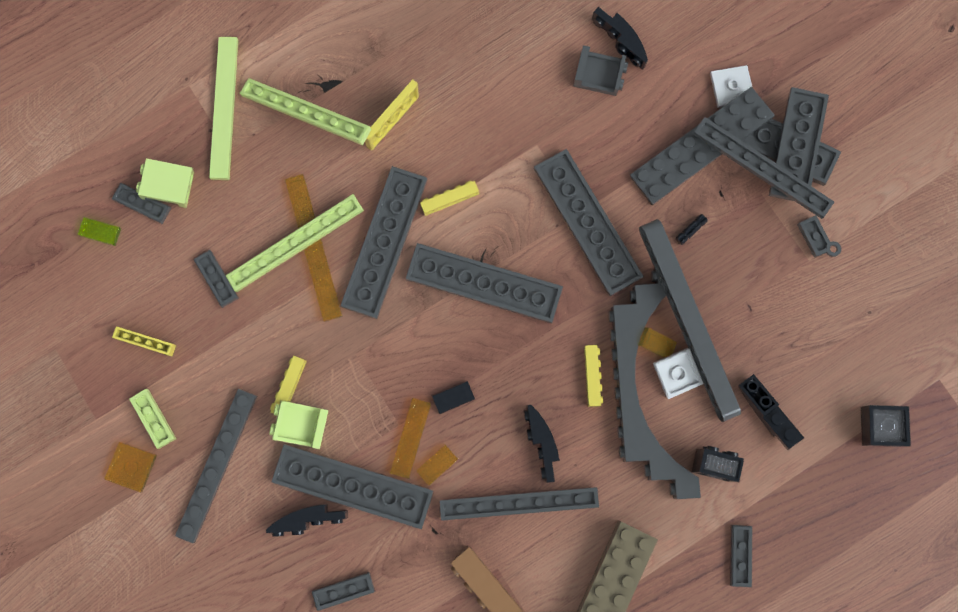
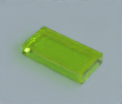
(99, 231)

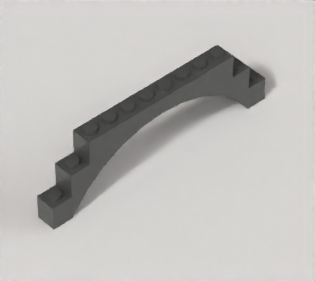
(636, 436)

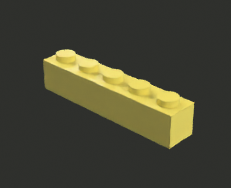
(449, 197)
(144, 341)
(593, 375)
(290, 381)

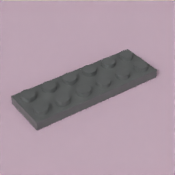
(801, 135)
(766, 142)

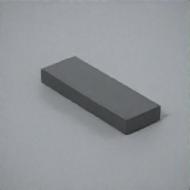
(149, 207)
(216, 278)
(741, 556)
(343, 591)

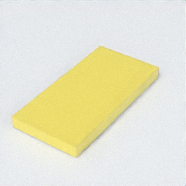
(392, 114)

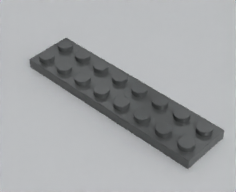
(691, 154)
(588, 222)
(384, 242)
(484, 283)
(352, 486)

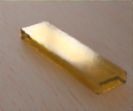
(410, 438)

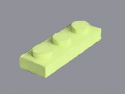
(152, 418)

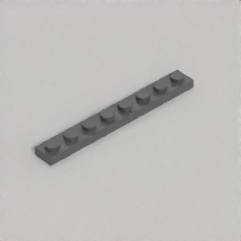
(763, 168)
(216, 466)
(519, 503)

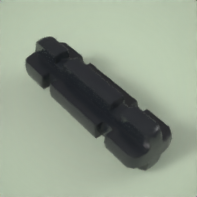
(691, 229)

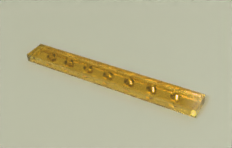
(314, 253)

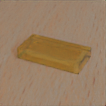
(657, 343)
(437, 465)

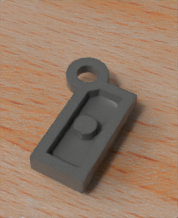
(817, 238)

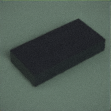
(453, 397)

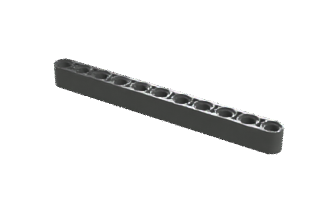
(689, 320)

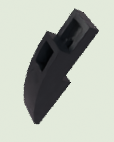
(627, 39)
(769, 412)
(540, 434)
(299, 520)

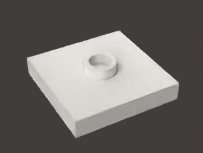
(729, 84)
(678, 373)

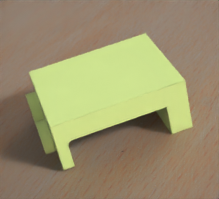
(165, 182)
(298, 424)

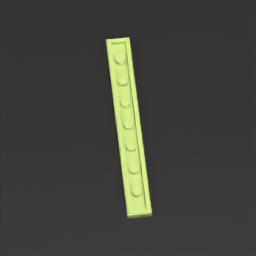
(223, 108)
(306, 111)
(294, 243)

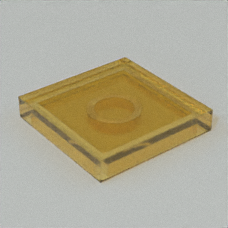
(130, 467)

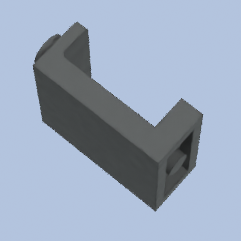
(600, 72)

